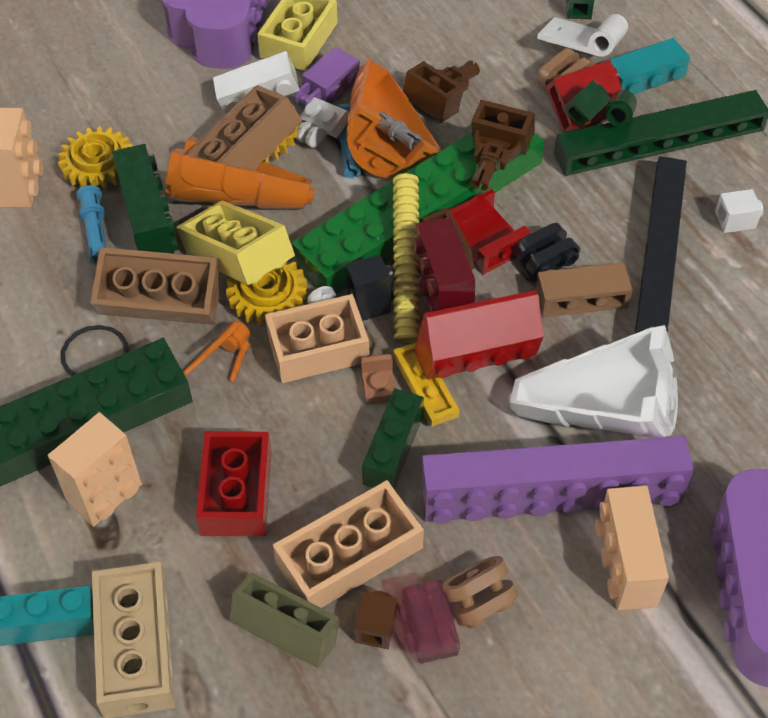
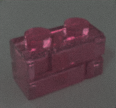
(429, 621)

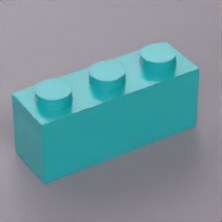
(651, 66)
(46, 615)

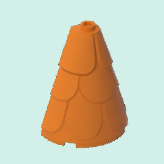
(371, 148)
(211, 182)

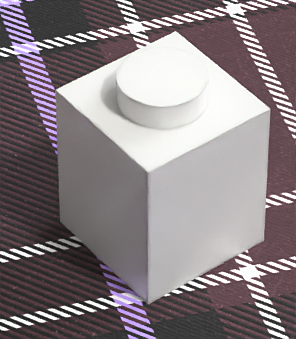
(738, 211)

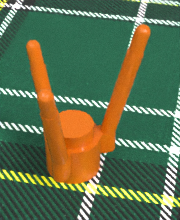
(231, 339)

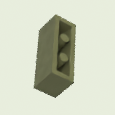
(284, 619)

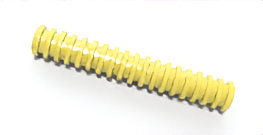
(405, 259)

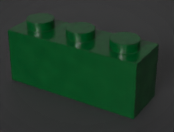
(393, 439)

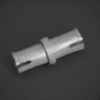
(398, 131)

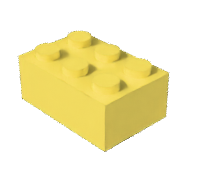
(299, 29)

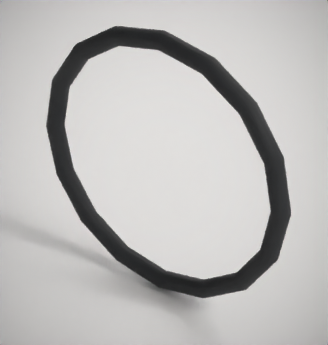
(88, 328)

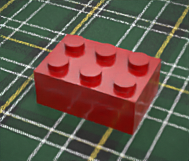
(234, 483)

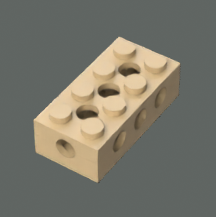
(117, 655)

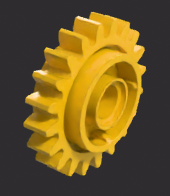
(90, 157)
(275, 292)

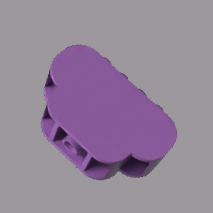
(215, 30)
(742, 565)

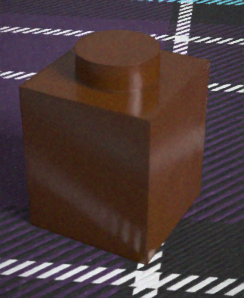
(376, 619)

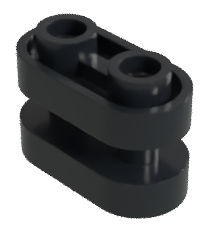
(547, 249)

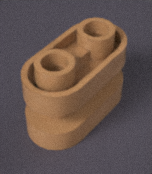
(563, 63)
(480, 591)

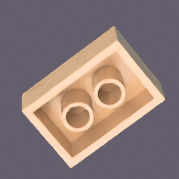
(18, 160)
(317, 338)
(96, 469)
(631, 548)

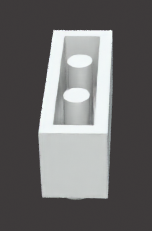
(272, 73)

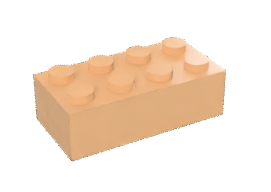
(349, 545)

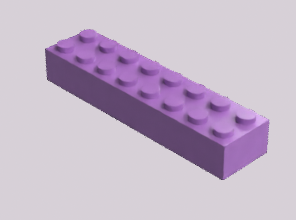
(551, 478)

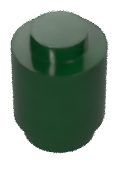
(621, 108)

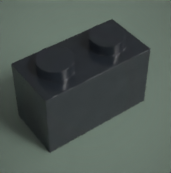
(371, 286)

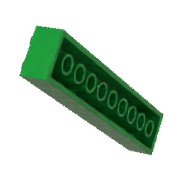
(368, 225)

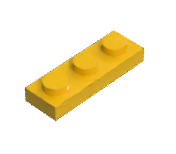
(438, 401)

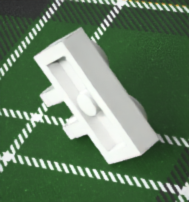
(319, 120)

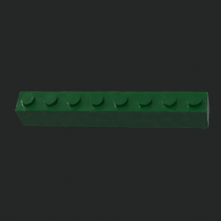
(660, 132)

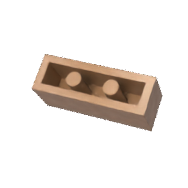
(583, 289)

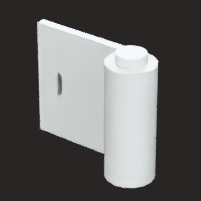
(585, 38)

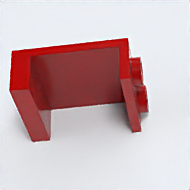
(487, 232)

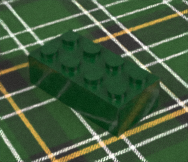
(143, 201)

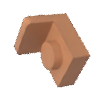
(377, 378)

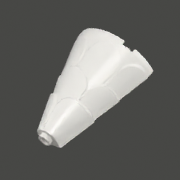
(609, 388)

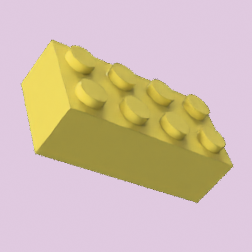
(240, 239)

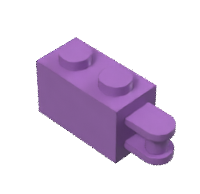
(328, 77)

